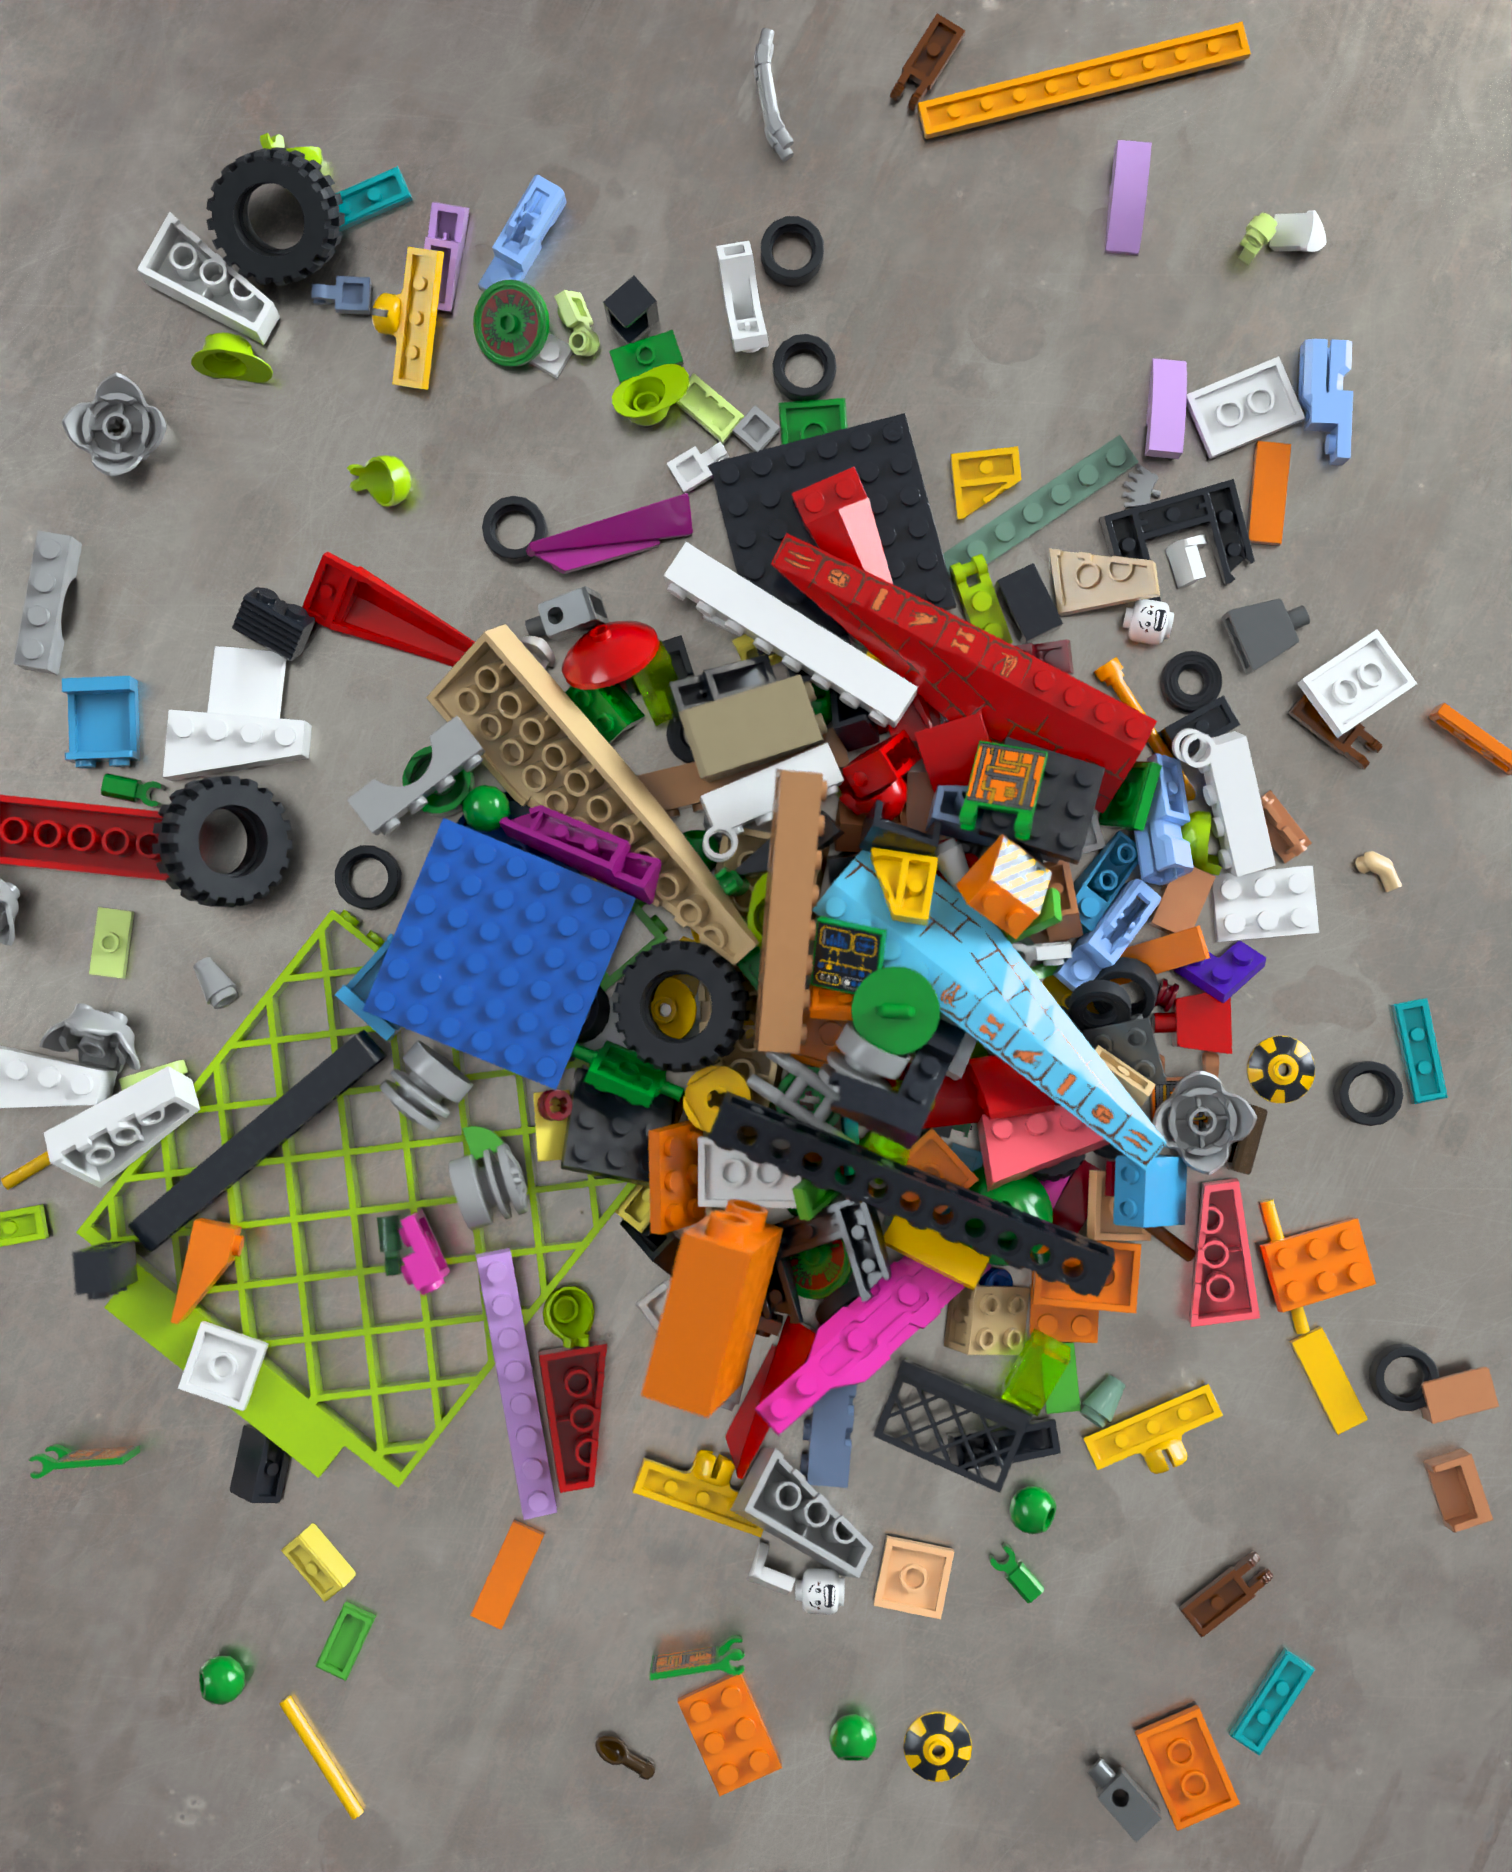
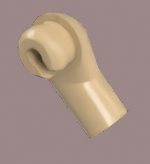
(1379, 865)

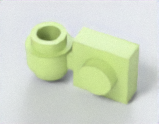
(1258, 233)
(575, 315)

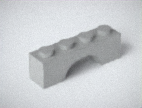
(40, 632)
(452, 751)

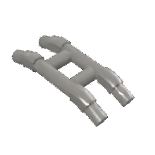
(775, 129)
(788, 1101)

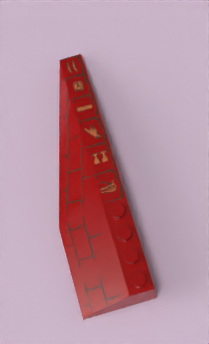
(970, 670)

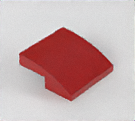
(951, 749)
(1004, 1090)

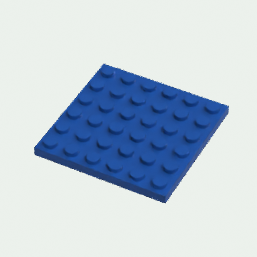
(499, 953)

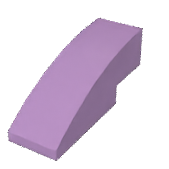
(1127, 197)
(448, 235)
(1166, 409)

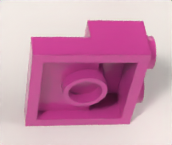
(426, 1264)

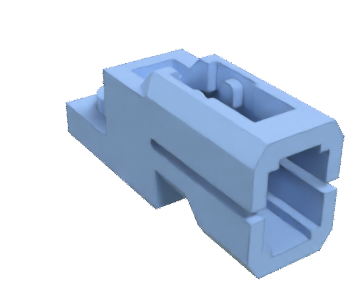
(524, 232)
(1322, 394)
(1160, 847)
(1110, 936)

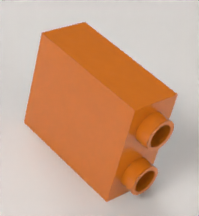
(712, 1308)

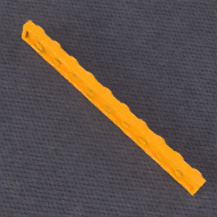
(1083, 80)

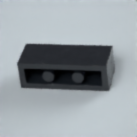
(105, 1269)

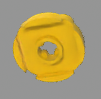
(699, 1092)

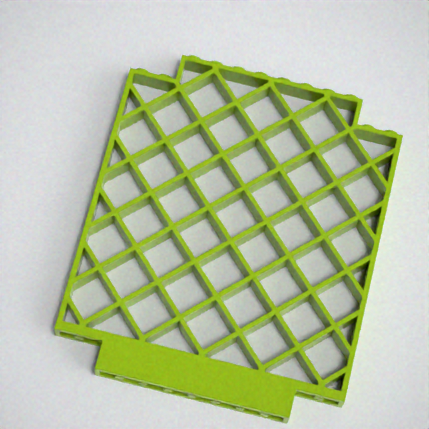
(278, 1403)

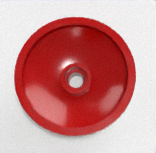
(610, 654)

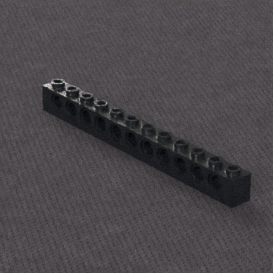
(933, 1191)

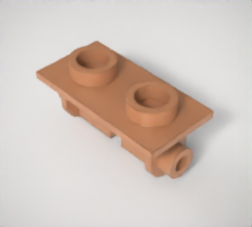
(1284, 833)

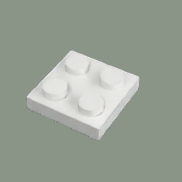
(223, 1365)

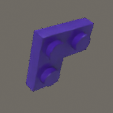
(1226, 974)

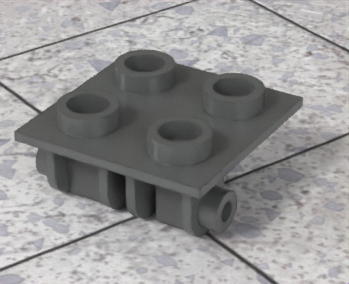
(1132, 1044)

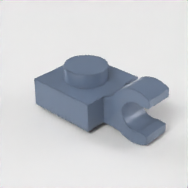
(349, 295)

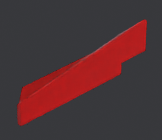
(779, 1364)

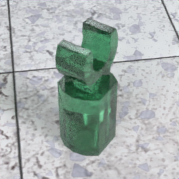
(390, 1243)

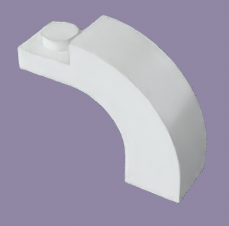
(741, 297)

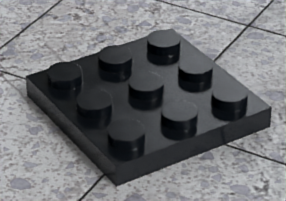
(1061, 811)
(610, 1134)

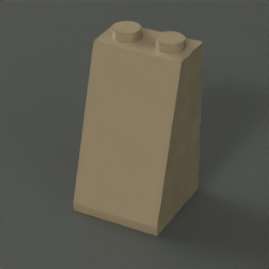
(753, 727)

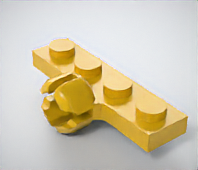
(413, 317)
(1155, 1431)
(700, 1490)

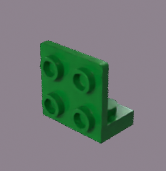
(607, 709)

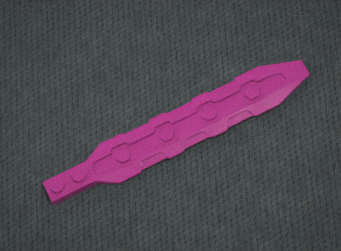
(866, 1334)

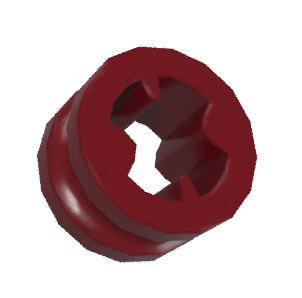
(1166, 994)
(544, 1105)

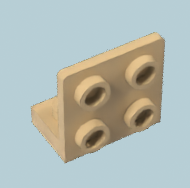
(988, 1320)

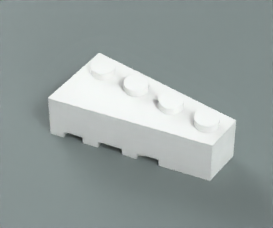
(202, 280)
(225, 742)
(48, 1081)
(123, 1127)

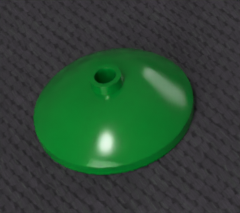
(1023, 1194)

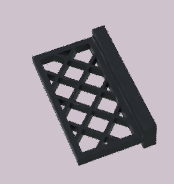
(962, 1396)

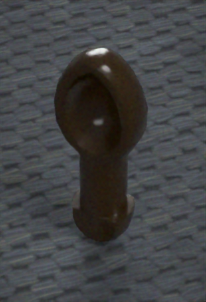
(616, 1752)

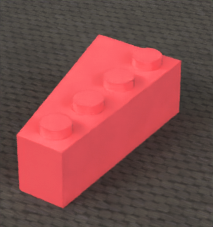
(1032, 1142)
(1223, 1266)

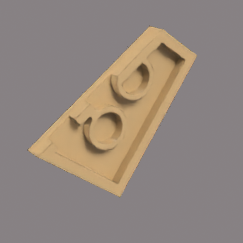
(1098, 581)

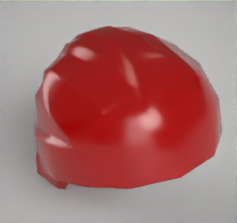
(893, 795)

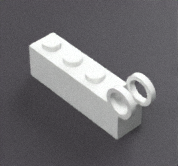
(752, 797)
(1234, 799)

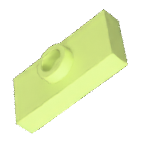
(709, 409)
(111, 942)

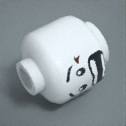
(1148, 621)
(820, 1591)

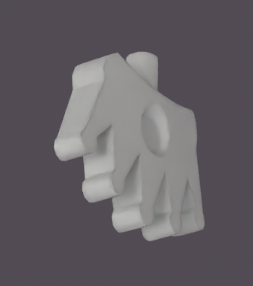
(1141, 488)

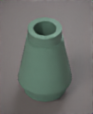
(1103, 1401)

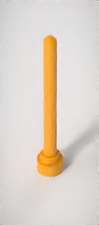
(1112, 675)

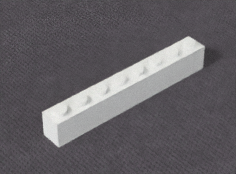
(789, 635)

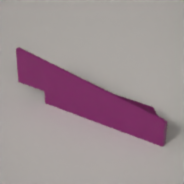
(615, 536)
(587, 850)

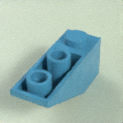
(1104, 879)

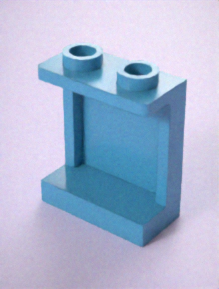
(102, 720)
(358, 989)
(1150, 1195)

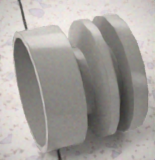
(862, 1061)
(426, 1086)
(488, 1186)

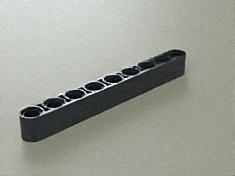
(256, 1141)

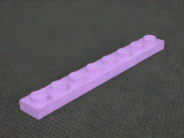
(516, 1383)

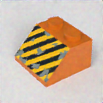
(1006, 886)

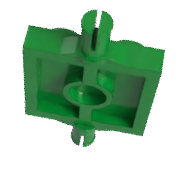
(621, 1073)

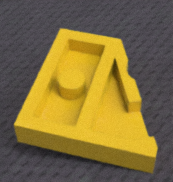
(982, 477)
(905, 883)

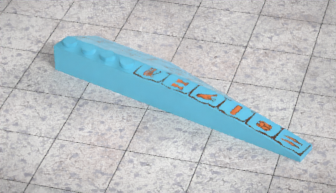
(998, 1002)

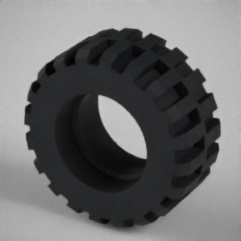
(234, 229)
(265, 841)
(638, 992)

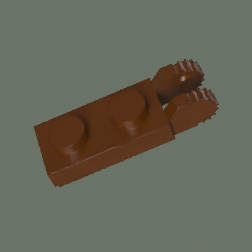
(929, 59)
(1310, 718)
(1224, 1595)

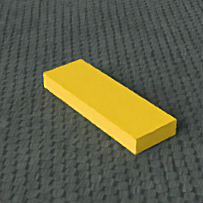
(933, 1251)
(1328, 1380)

